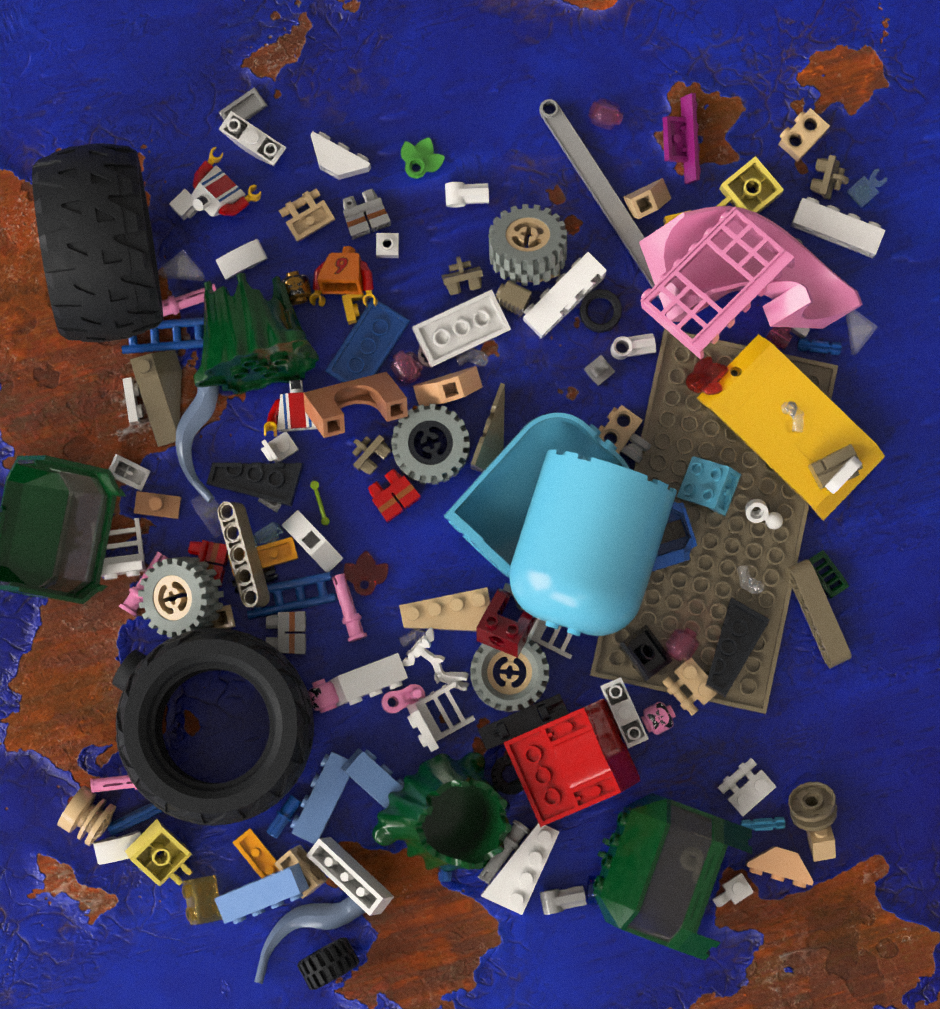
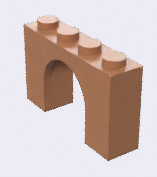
(377, 390)

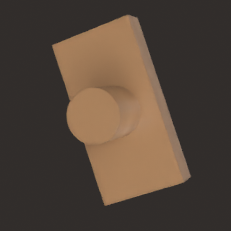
(157, 505)

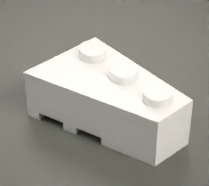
(369, 680)

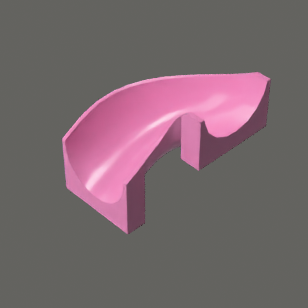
(802, 297)

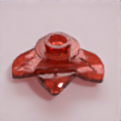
(708, 376)
(365, 571)

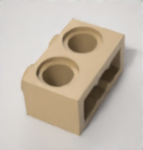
(806, 137)
(621, 433)
(312, 873)

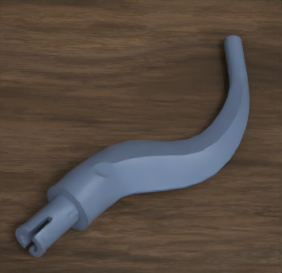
(190, 423)
(312, 915)

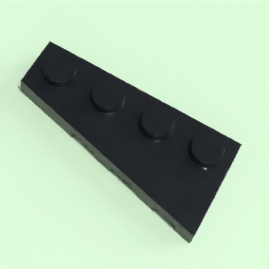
(260, 480)
(736, 642)

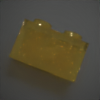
(200, 900)

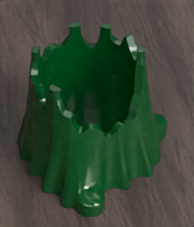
(251, 339)
(447, 814)

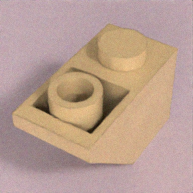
(647, 199)
(822, 844)

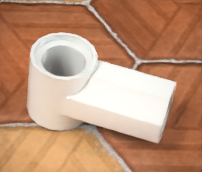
(460, 194)
(635, 346)

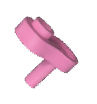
(403, 697)

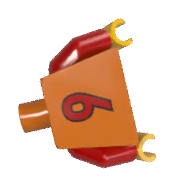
(343, 275)

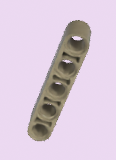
(250, 562)
(818, 613)

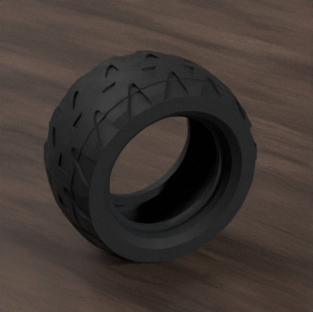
(97, 242)
(141, 719)

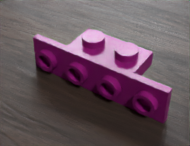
(681, 138)

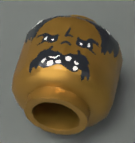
(297, 287)

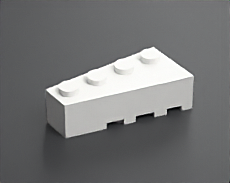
(564, 295)
(519, 875)

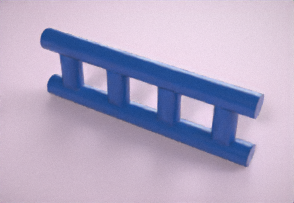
(176, 344)
(302, 601)

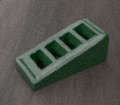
(833, 569)

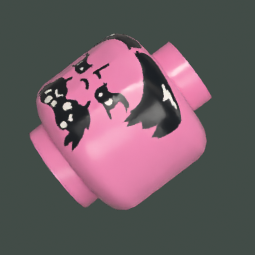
(323, 696)
(658, 718)

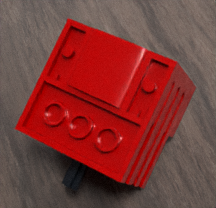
(571, 762)

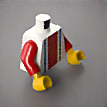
(217, 192)
(289, 412)

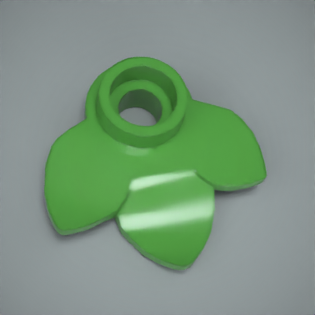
(420, 155)

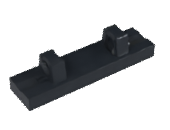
(522, 721)

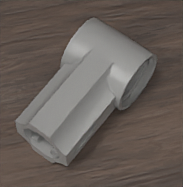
(556, 900)

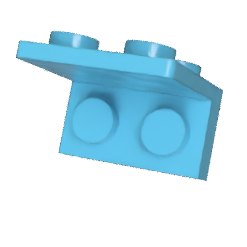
(709, 485)

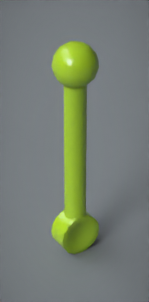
(315, 485)

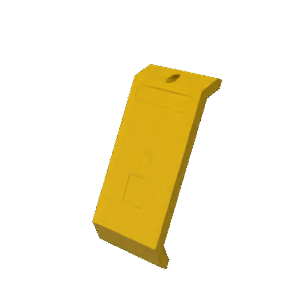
(753, 411)

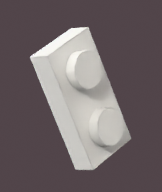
(134, 410)

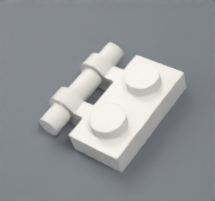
(751, 792)

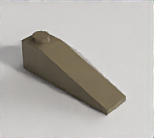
(160, 389)
(492, 440)

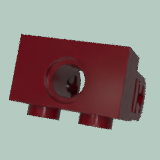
(503, 632)

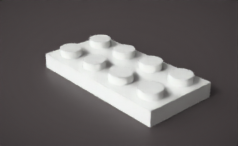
(461, 328)

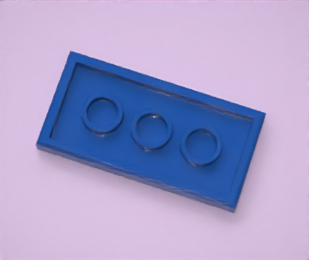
(368, 343)

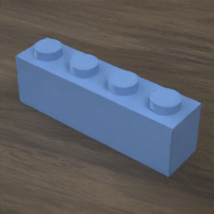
(372, 777)
(322, 800)
(262, 893)

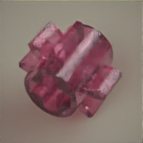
(779, 337)

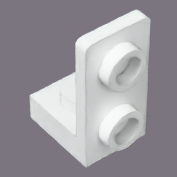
(279, 448)

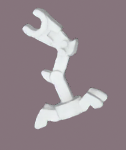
(420, 649)

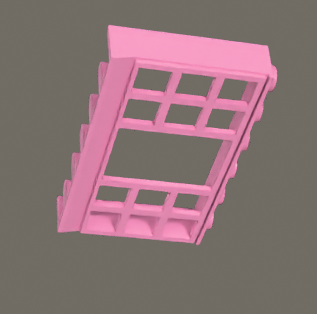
(739, 303)

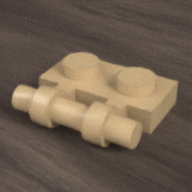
(309, 221)
(695, 680)

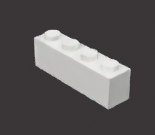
(837, 227)
(350, 876)

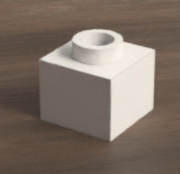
(183, 205)
(390, 252)

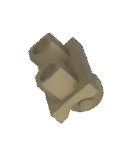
(832, 176)
(452, 280)
(377, 446)

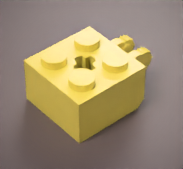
(751, 175)
(159, 867)

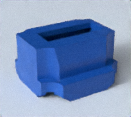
(679, 549)

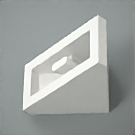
(129, 472)

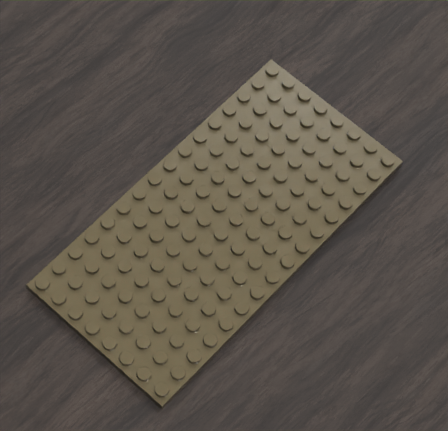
(700, 589)

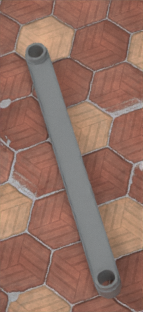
(596, 184)

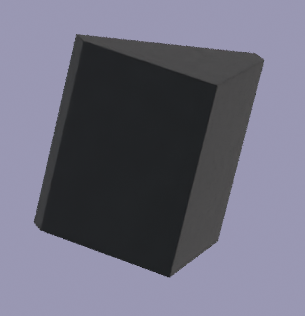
(645, 652)

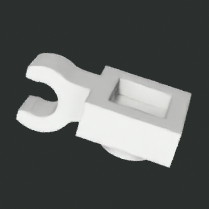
(735, 890)

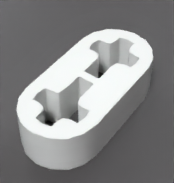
(843, 474)

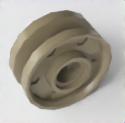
(812, 806)

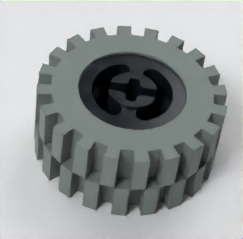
(439, 467)

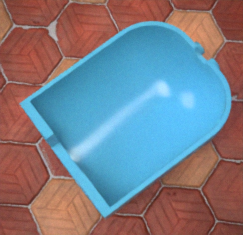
(498, 501)
(589, 544)

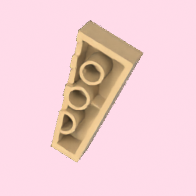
(448, 612)

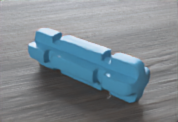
(764, 823)

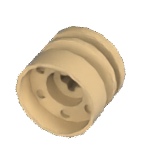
(86, 816)

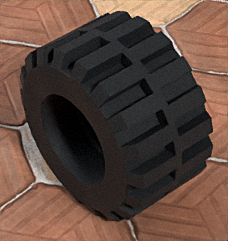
(328, 963)

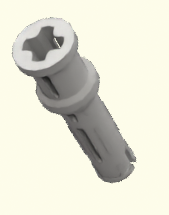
(511, 843)

